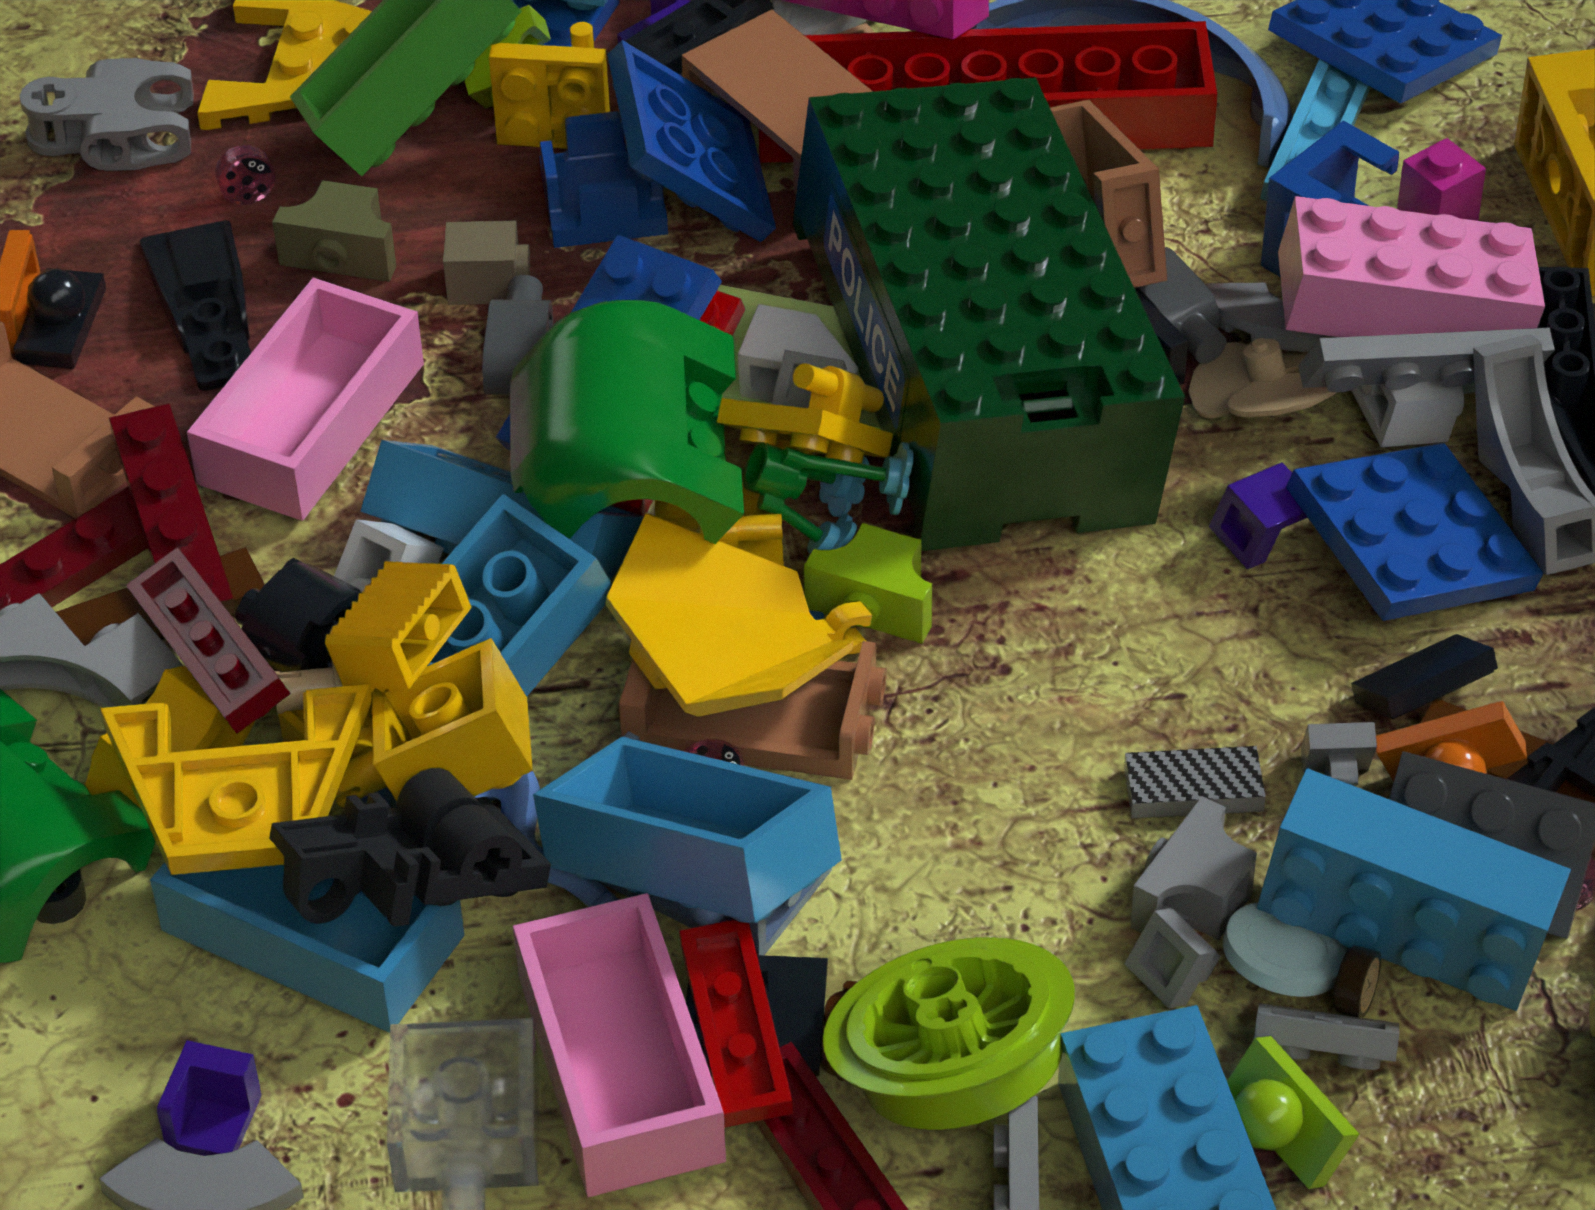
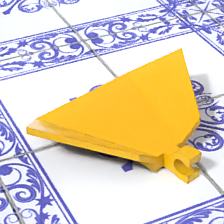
(722, 621)

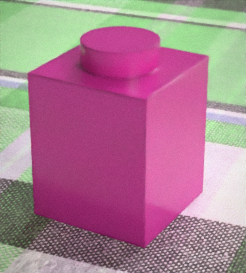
(1442, 182)

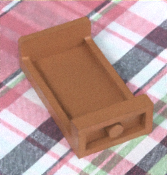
(808, 731)

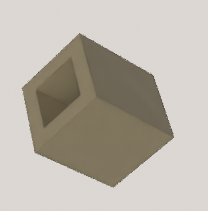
(482, 260)

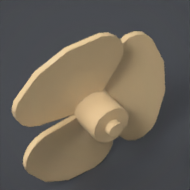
(1253, 382)

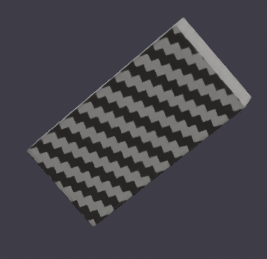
(1177, 779)

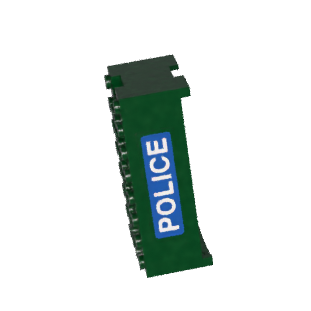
(978, 277)

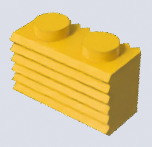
(397, 625)

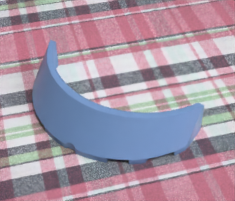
(1229, 54)

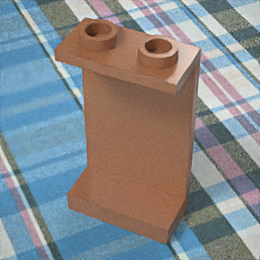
(768, 77)
(1122, 187)
(55, 438)

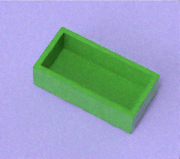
(396, 71)

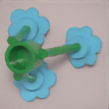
(784, 474)

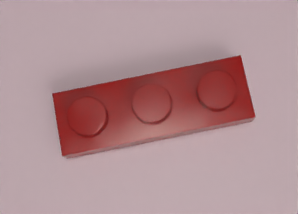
(735, 1022)

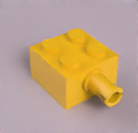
(455, 717)

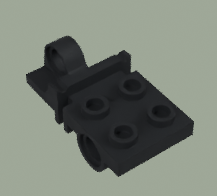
(429, 846)

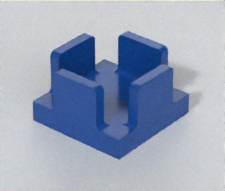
(594, 189)

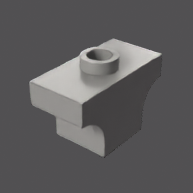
(1196, 873)

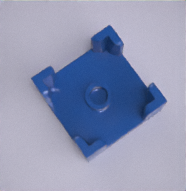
(1320, 172)

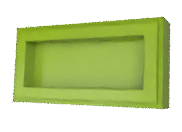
(1289, 1113)

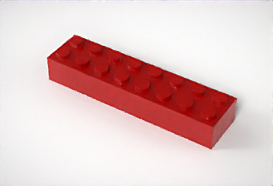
(1142, 76)

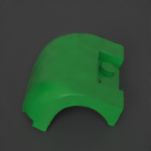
(622, 411)
(51, 828)

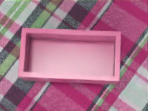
(1404, 272)
(306, 398)
(619, 1045)

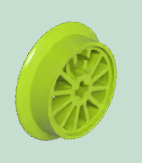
(953, 1031)

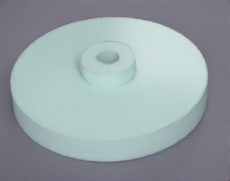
(1281, 955)

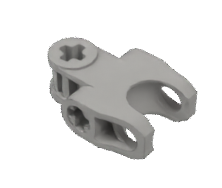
(111, 114)

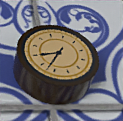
(1357, 981)

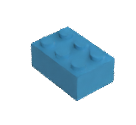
(525, 590)

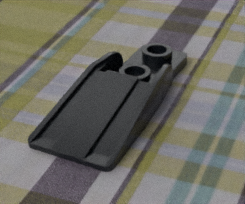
(202, 297)

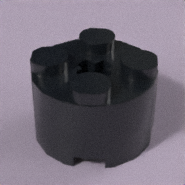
(294, 615)

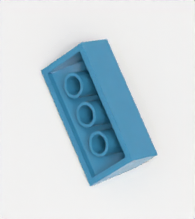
(449, 493)

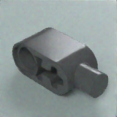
(1189, 307)
(513, 330)

